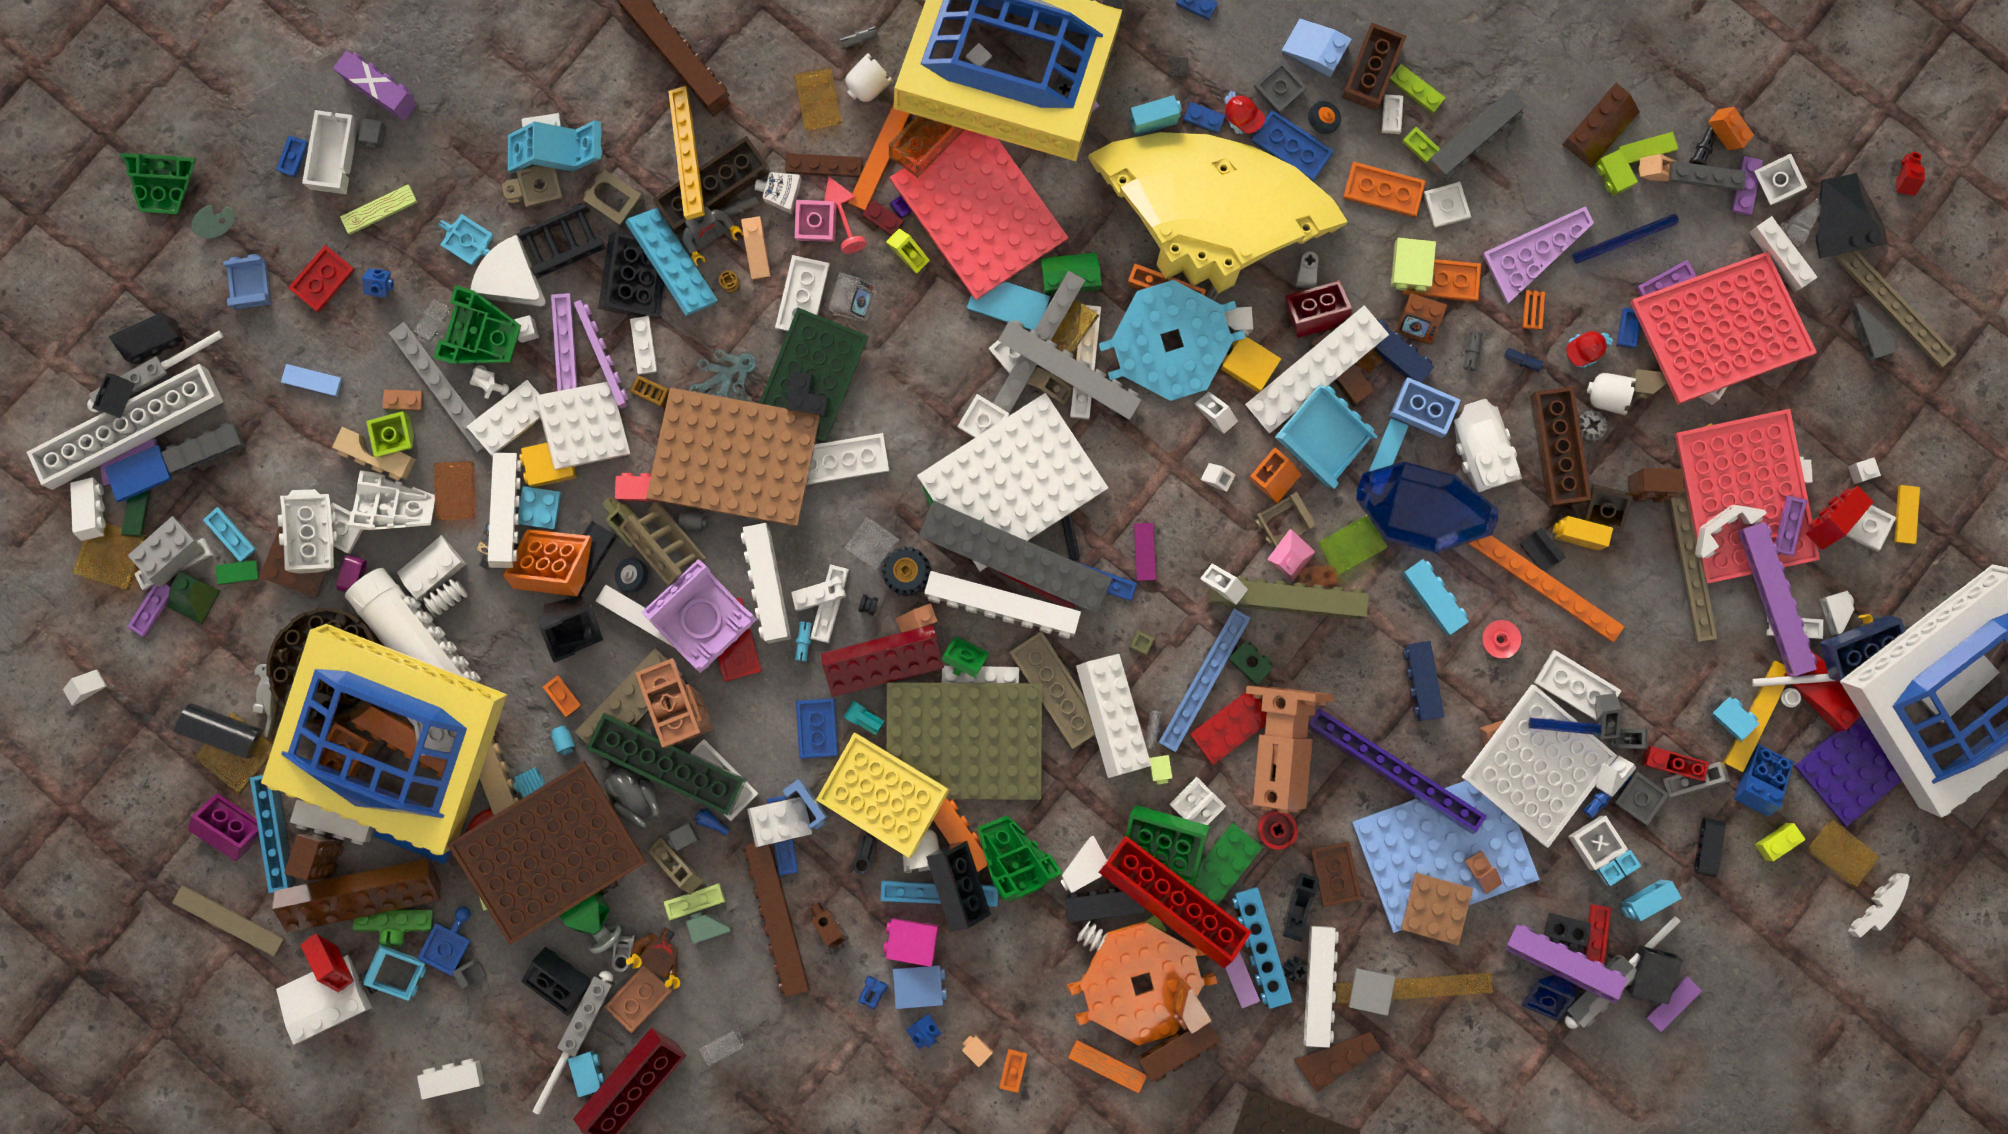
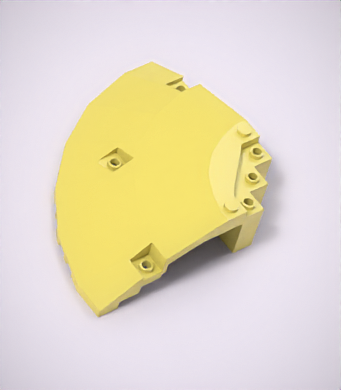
(1212, 218)

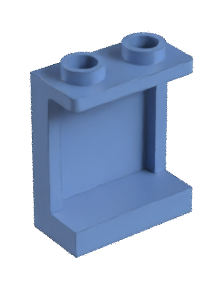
(248, 282)
(800, 787)
(919, 986)

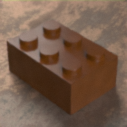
(1655, 484)

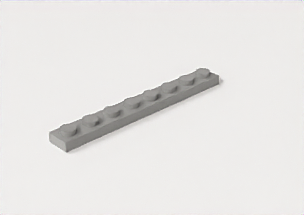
(1046, 328)
(436, 381)

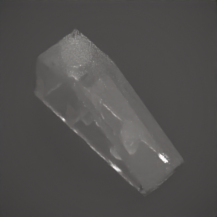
(1800, 225)

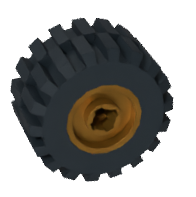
(906, 571)

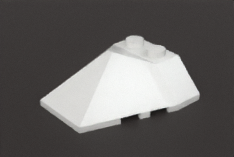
(389, 504)

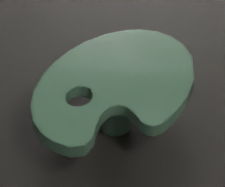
(207, 224)

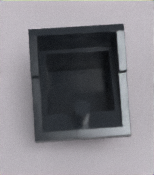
(568, 627)

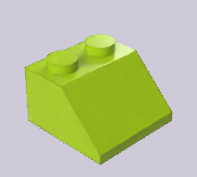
(390, 434)

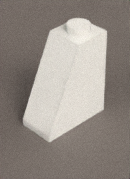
(1084, 866)

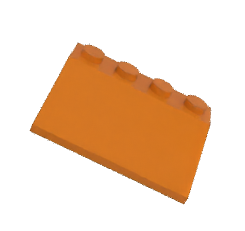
(550, 563)

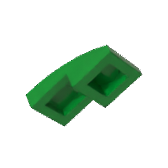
(236, 572)

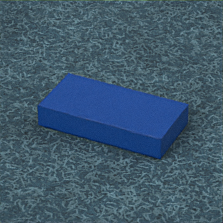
(1628, 329)

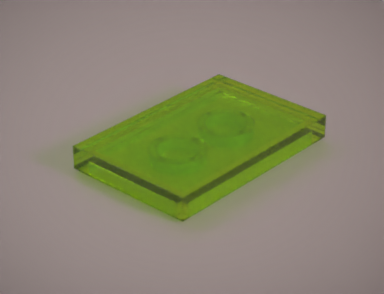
(1352, 544)

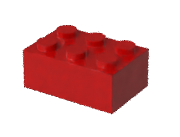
(1839, 517)

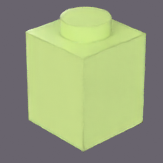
(1160, 769)

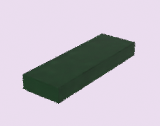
(135, 515)

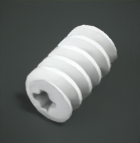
(445, 597)
(1091, 936)

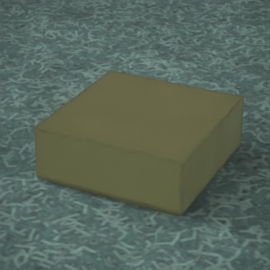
(1141, 642)

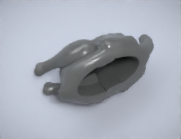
(631, 794)

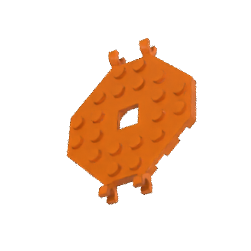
(1110, 989)

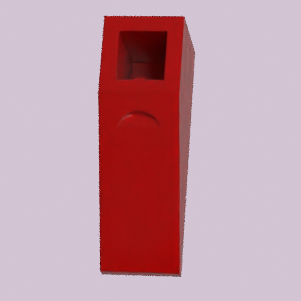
(1674, 763)

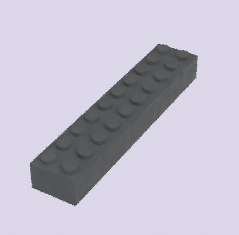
(1014, 556)

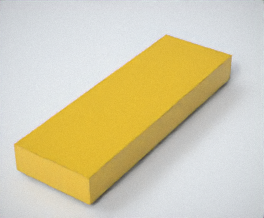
(1907, 514)

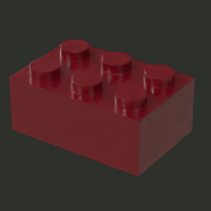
(1318, 309)

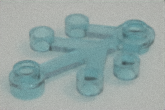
(725, 373)

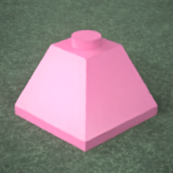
(1291, 555)

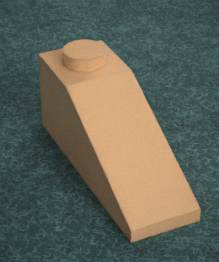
(756, 247)

